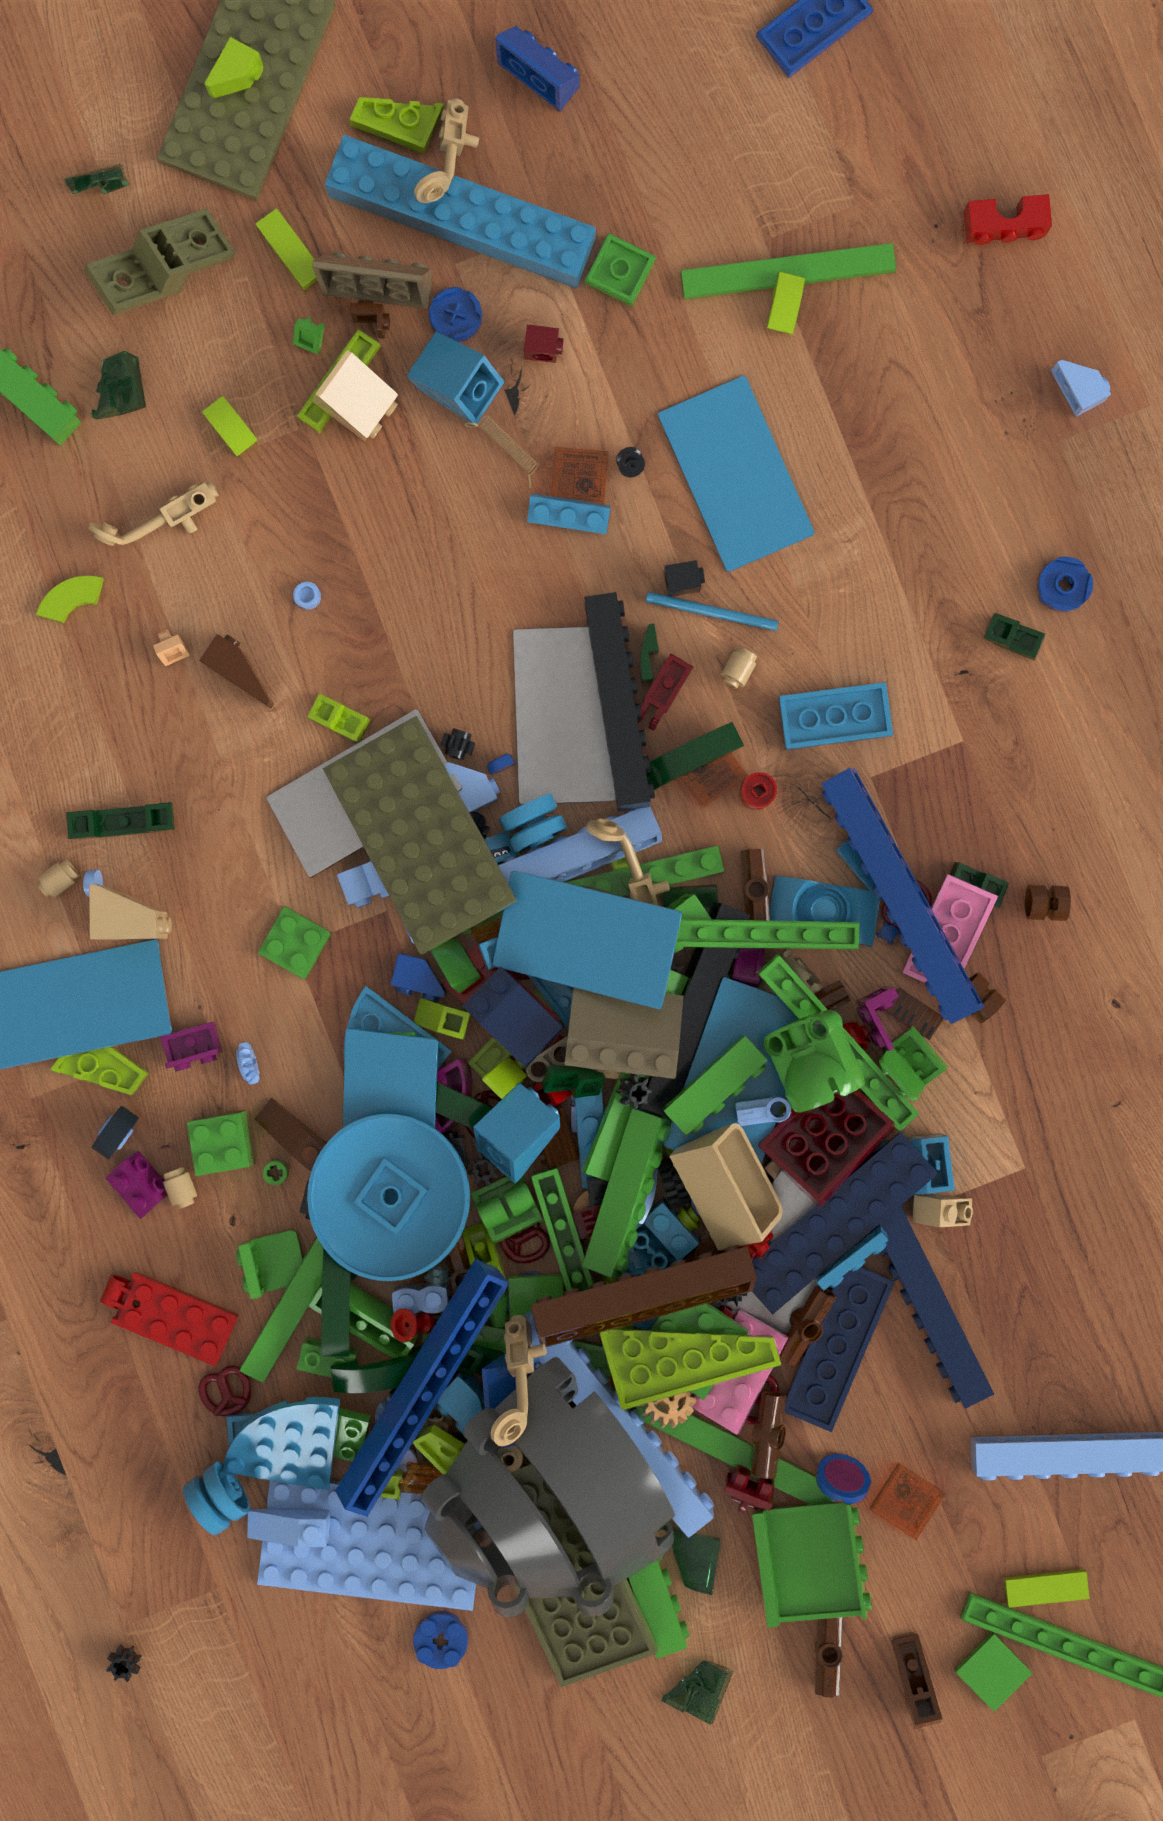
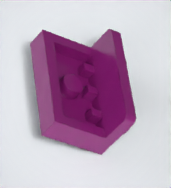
(191, 1045)
(138, 1184)

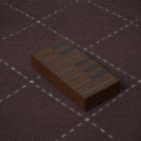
(915, 1013)

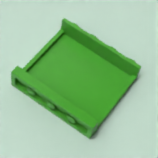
(811, 1562)

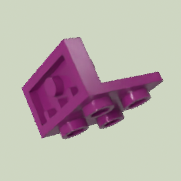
(877, 1000)

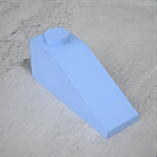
(290, 1526)

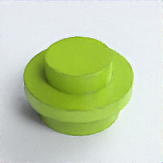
(689, 1218)

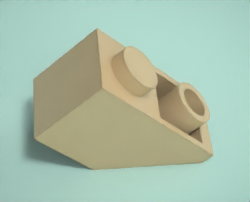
(942, 1210)

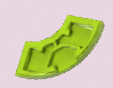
(70, 595)

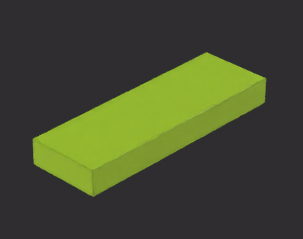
(288, 248)
(1046, 1588)

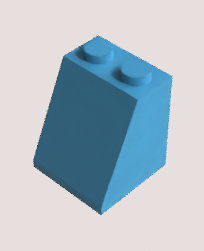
(456, 377)
(516, 1131)

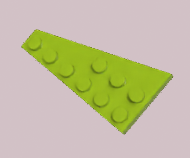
(668, 1363)

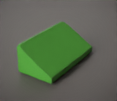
(455, 964)

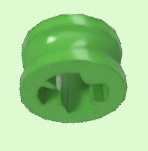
(271, 1178)

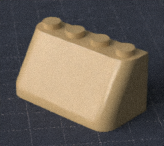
(728, 1186)

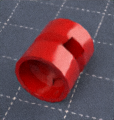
(758, 791)

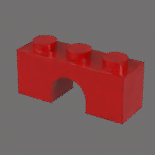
(986, 224)

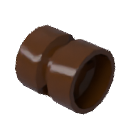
(1038, 902)
(990, 998)

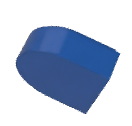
(500, 764)

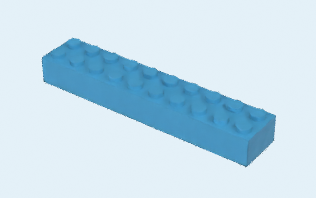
(464, 214)

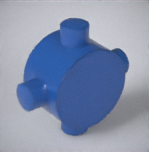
(888, 932)

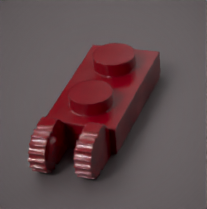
(665, 687)

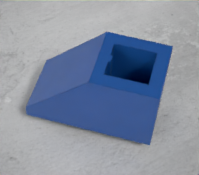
(416, 975)

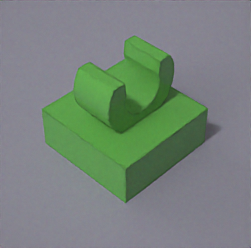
(308, 335)

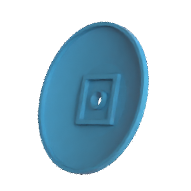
(350, 1201)

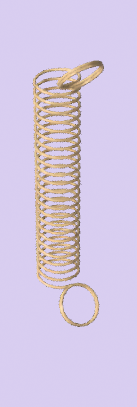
(507, 446)

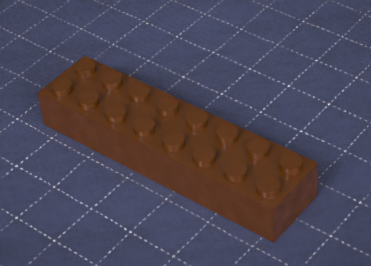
(643, 1296)

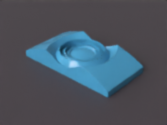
(815, 901)

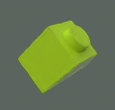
(234, 69)
(506, 1076)
(481, 1247)

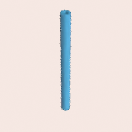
(711, 611)

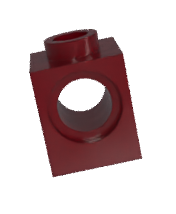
(542, 343)

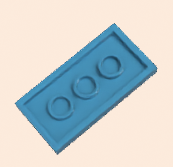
(835, 716)

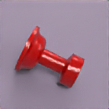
(406, 1325)

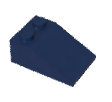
(513, 1016)

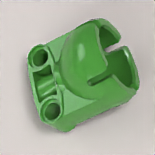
(814, 1060)

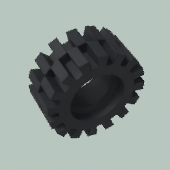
(673, 1185)

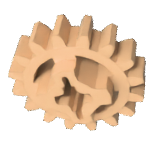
(666, 1410)

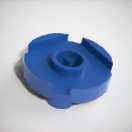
(1077, 575)
(440, 1656)

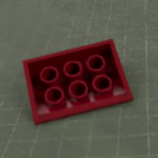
(827, 1143)

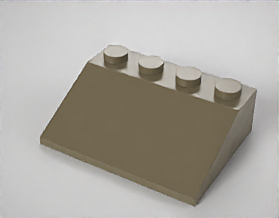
(374, 280)
(624, 1034)

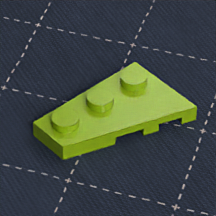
(401, 123)
(103, 1067)
(438, 1447)

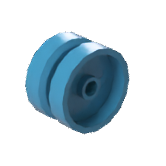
(535, 828)
(216, 1498)

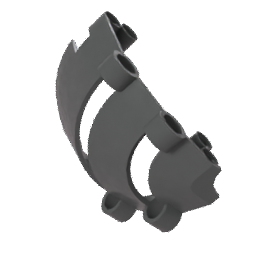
(590, 1471)

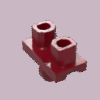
(748, 1492)

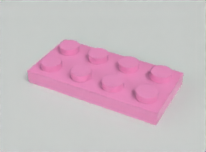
(962, 914)
(733, 1399)

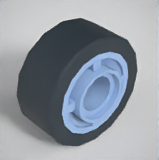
(115, 1132)

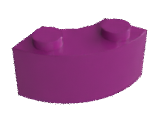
(459, 1077)

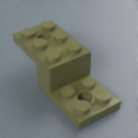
(159, 261)

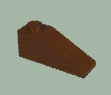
(232, 664)
(291, 1133)
(916, 1681)

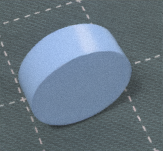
(307, 595)
(92, 877)

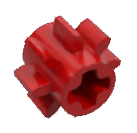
(859, 1034)

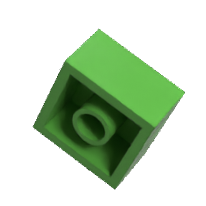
(220, 1143)

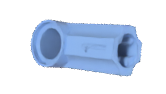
(758, 1111)

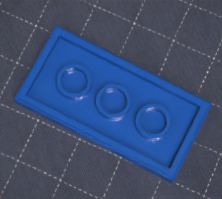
(810, 29)

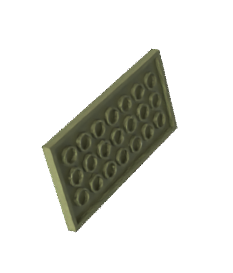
(238, 134)
(419, 835)
(572, 1641)

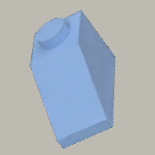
(1081, 386)
(476, 788)

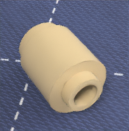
(739, 668)
(57, 878)
(179, 1187)
(514, 1463)

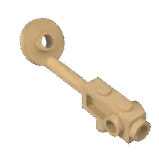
(453, 139)
(176, 510)
(641, 884)
(519, 1363)

